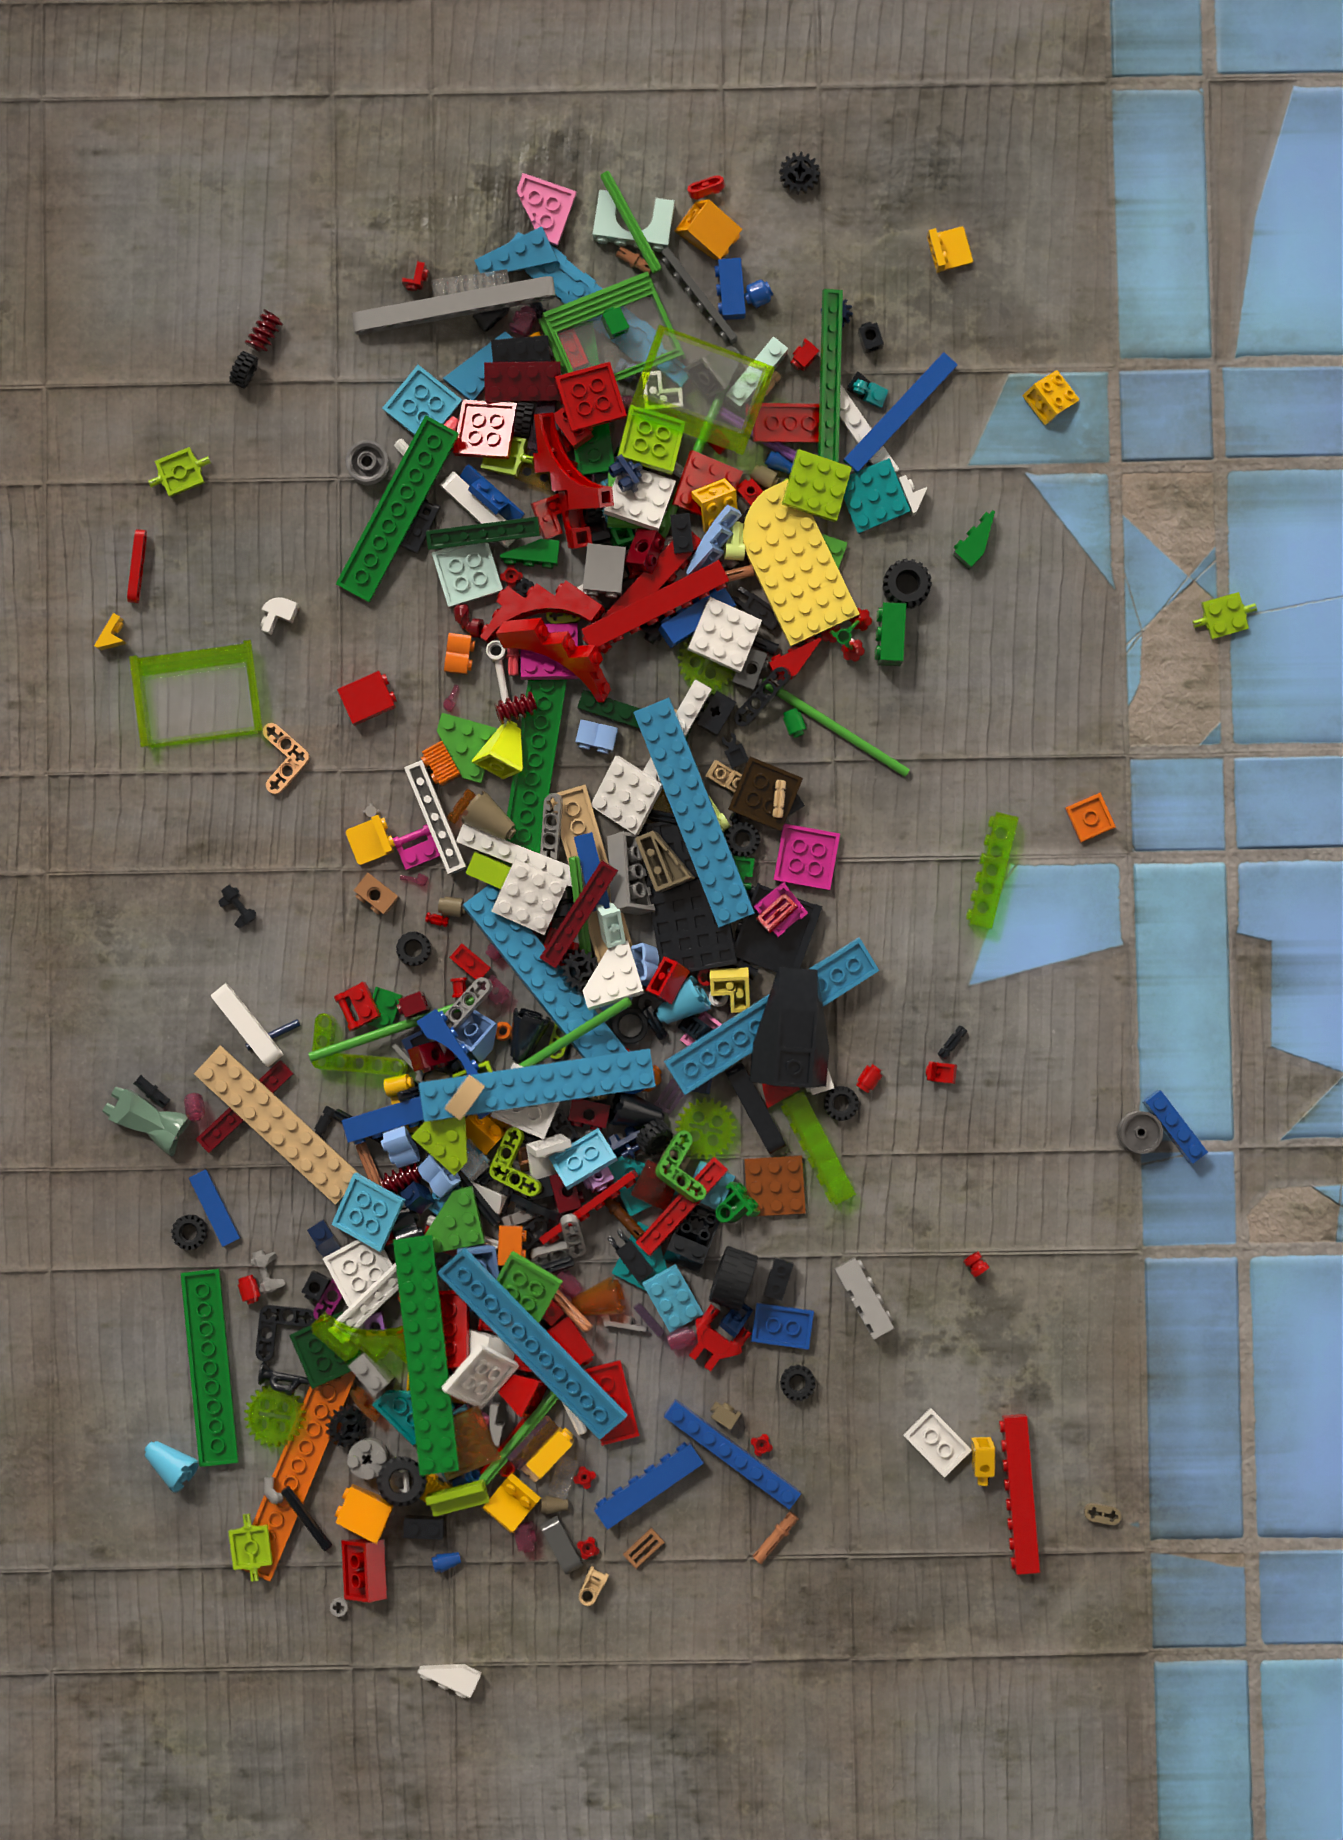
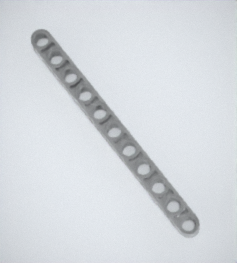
(454, 305)

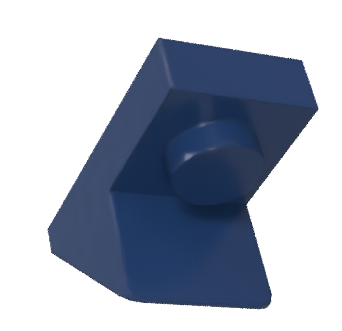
(324, 1238)
(734, 1320)

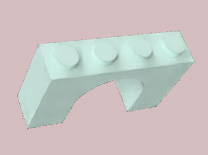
(608, 230)

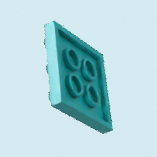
(875, 496)

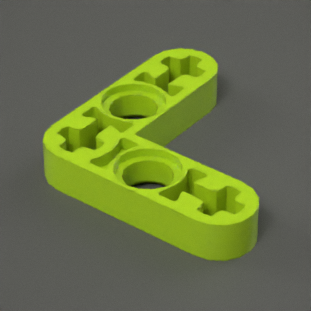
(506, 1165)

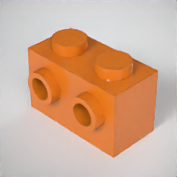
(510, 1239)

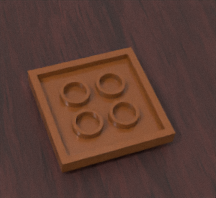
(776, 1184)

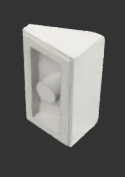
(492, 1197)

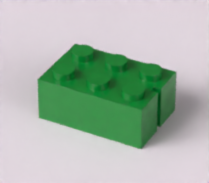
(890, 634)

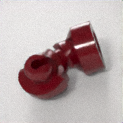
(461, 615)

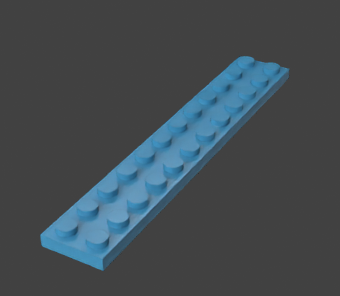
(694, 812)
(522, 953)
(736, 1036)
(544, 1083)
(532, 1343)

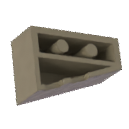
(662, 863)

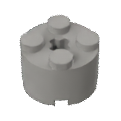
(356, 1457)

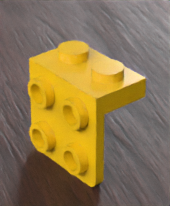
(370, 840)

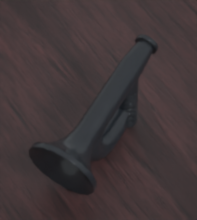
(266, 1373)

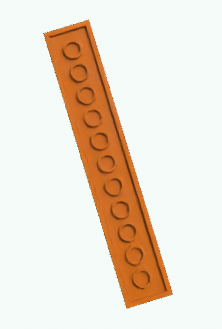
(300, 1463)

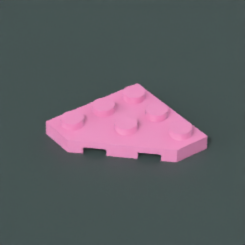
(546, 205)

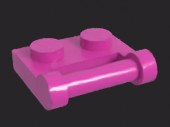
(419, 853)

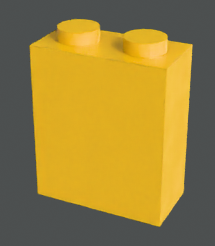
(550, 1451)

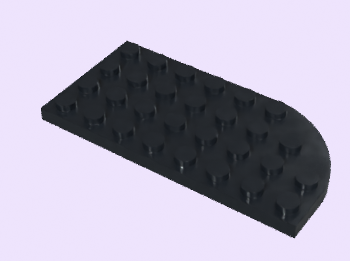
(683, 917)

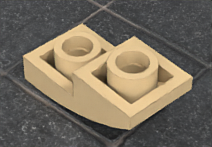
(724, 776)
(464, 1097)

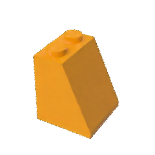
(709, 229)
(363, 1513)

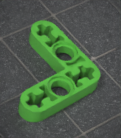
(674, 1172)

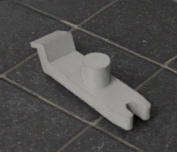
(420, 1075)
(519, 1217)
(627, 1320)

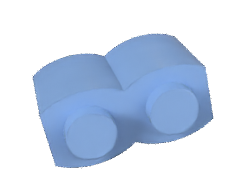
(597, 736)
(646, 961)
(400, 1147)
(439, 1178)

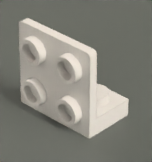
(540, 1150)

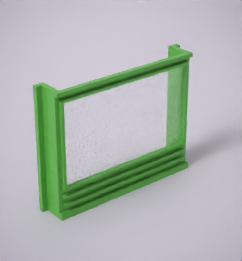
(582, 341)

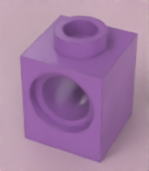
(376, 1317)

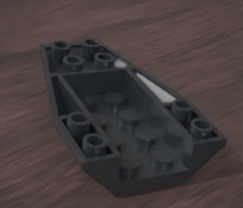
(792, 1033)

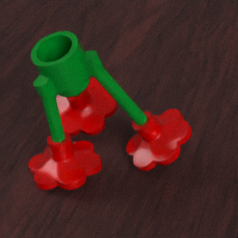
(852, 648)

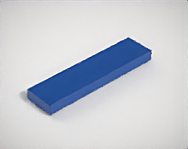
(589, 861)
(214, 1207)

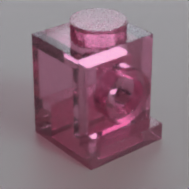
(523, 321)
(502, 996)
(525, 1537)

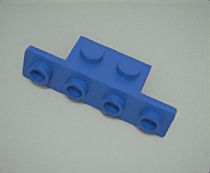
(490, 495)

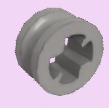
(334, 1611)

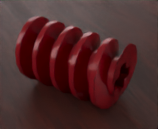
(263, 331)
(514, 708)
(401, 1179)

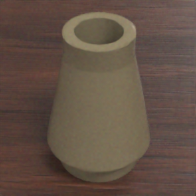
(552, 1505)

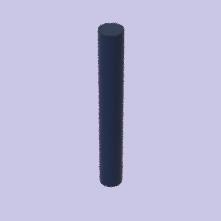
(281, 1030)

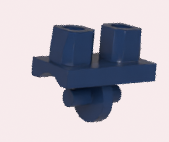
(629, 472)
(627, 1145)

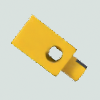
(983, 1459)

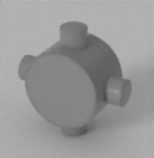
(371, 811)

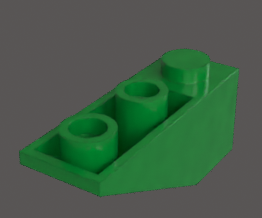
(974, 545)
(539, 552)

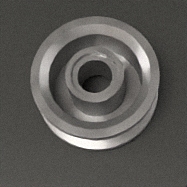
(367, 450)

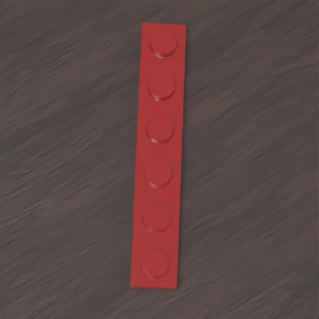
(596, 1203)
(679, 1208)

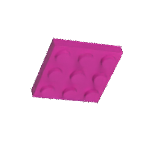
(540, 667)
(806, 856)

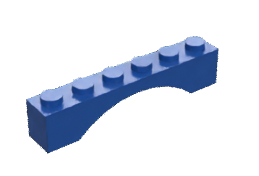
(435, 1028)

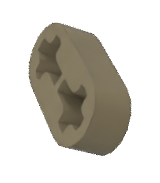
(1103, 1509)

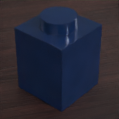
(417, 1197)

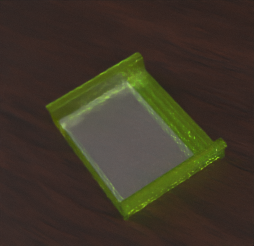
(701, 389)
(196, 695)

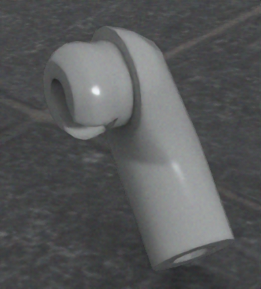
(269, 1491)

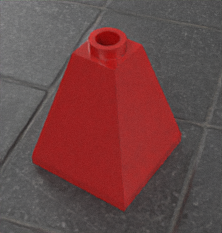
(523, 1393)

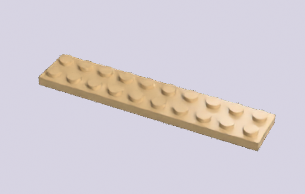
(579, 820)
(276, 1124)

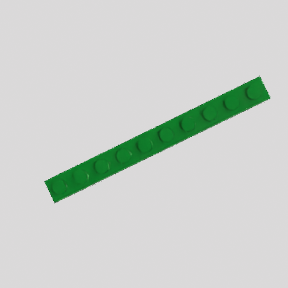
(830, 374)

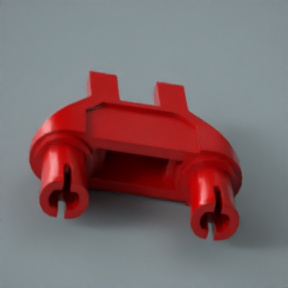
(715, 1342)

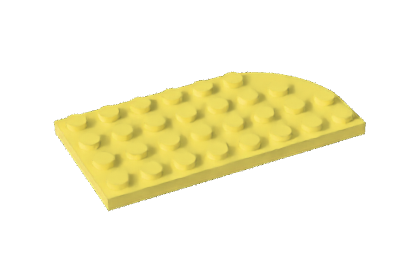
(795, 568)

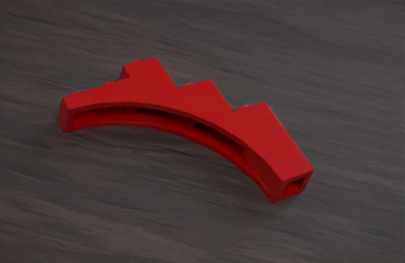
(564, 476)
(539, 600)
(559, 646)

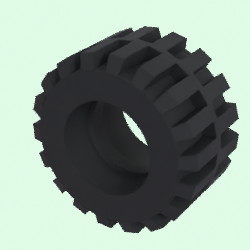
(911, 568)
(389, 1494)

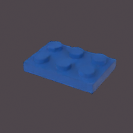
(782, 1325)

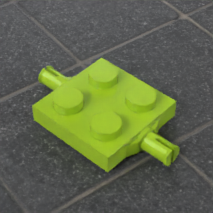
(512, 465)
(179, 472)
(1224, 615)
(250, 1547)

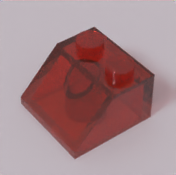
(651, 1188)

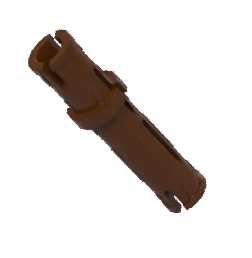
(615, 1208)

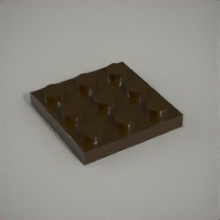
(756, 793)

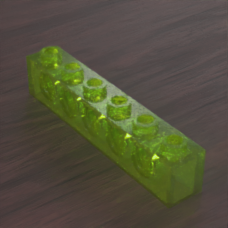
(1008, 824)

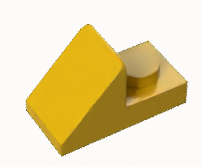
(107, 639)

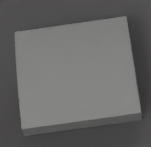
(496, 1427)

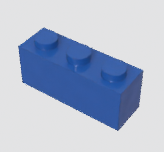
(730, 288)

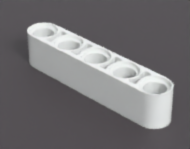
(458, 490)
(247, 1025)

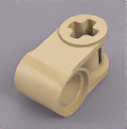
(593, 1585)

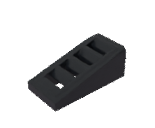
(696, 1029)

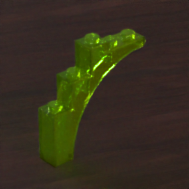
(348, 1340)

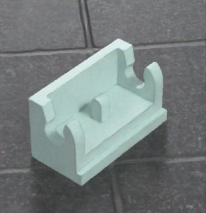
(611, 925)

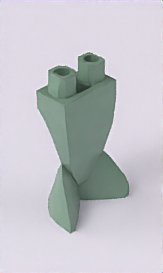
(139, 1114)

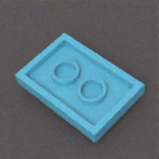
(583, 1159)
(672, 1298)

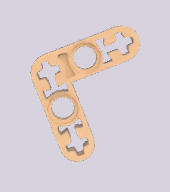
(290, 761)

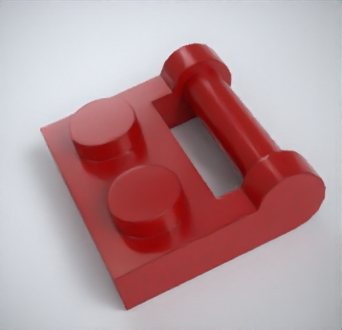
(363, 1004)

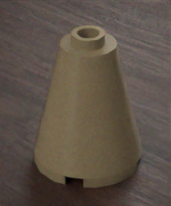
(489, 817)

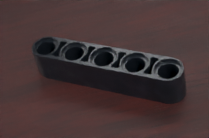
(755, 1108)

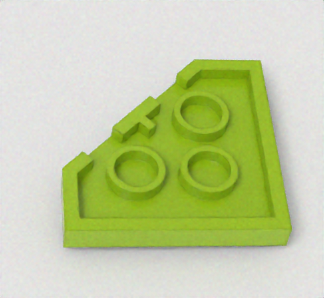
(445, 1142)

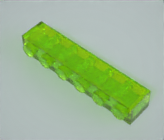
(819, 1148)

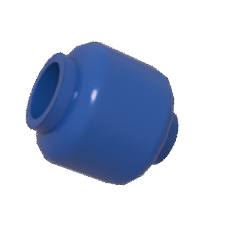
(758, 293)

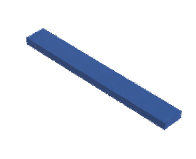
(900, 412)

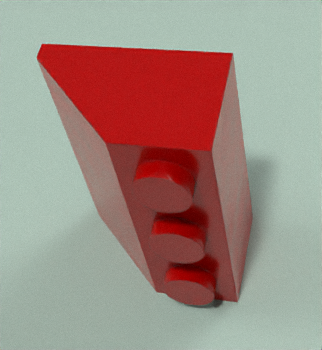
(364, 1570)

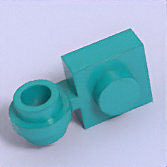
(874, 394)

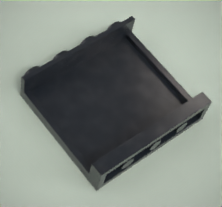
(765, 948)

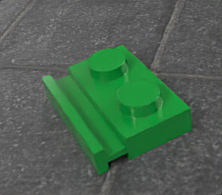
(387, 1006)

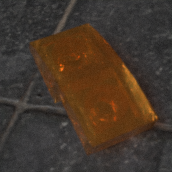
(360, 1398)

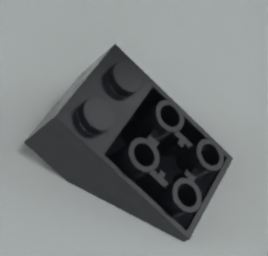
(692, 1239)

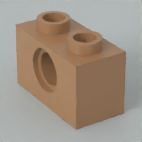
(367, 886)

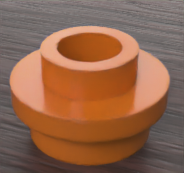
(509, 1030)

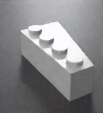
(629, 885)
(863, 1297)

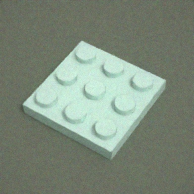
(467, 573)

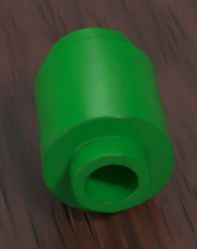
(794, 723)

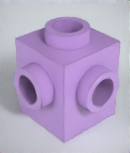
(604, 1179)

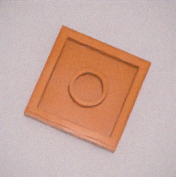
(1090, 817)

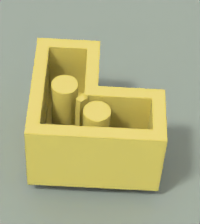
(733, 983)

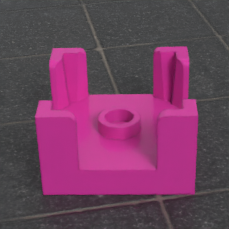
(765, 902)

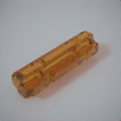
(460, 806)

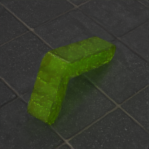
(350, 1059)

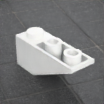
(455, 1676)

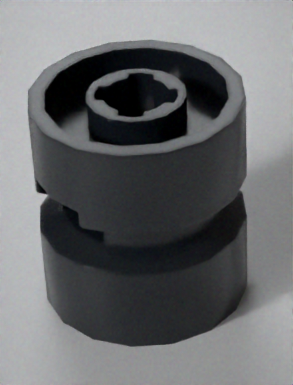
(565, 904)

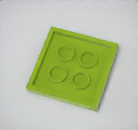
(650, 444)
(816, 485)

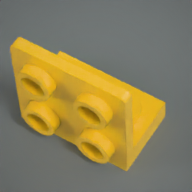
(949, 248)
(1050, 397)
(713, 500)
(511, 1502)

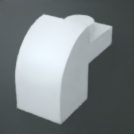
(278, 608)

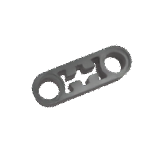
(561, 1545)

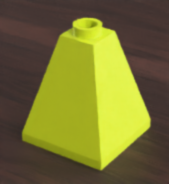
(502, 752)

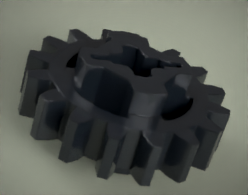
(791, 172)
(573, 966)
(346, 1425)

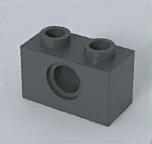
(751, 681)

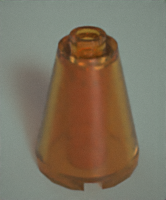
(601, 1299)

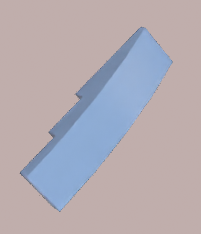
(710, 545)

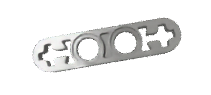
(551, 830)
(461, 1002)

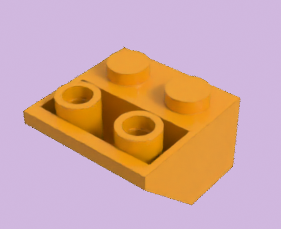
(485, 1131)

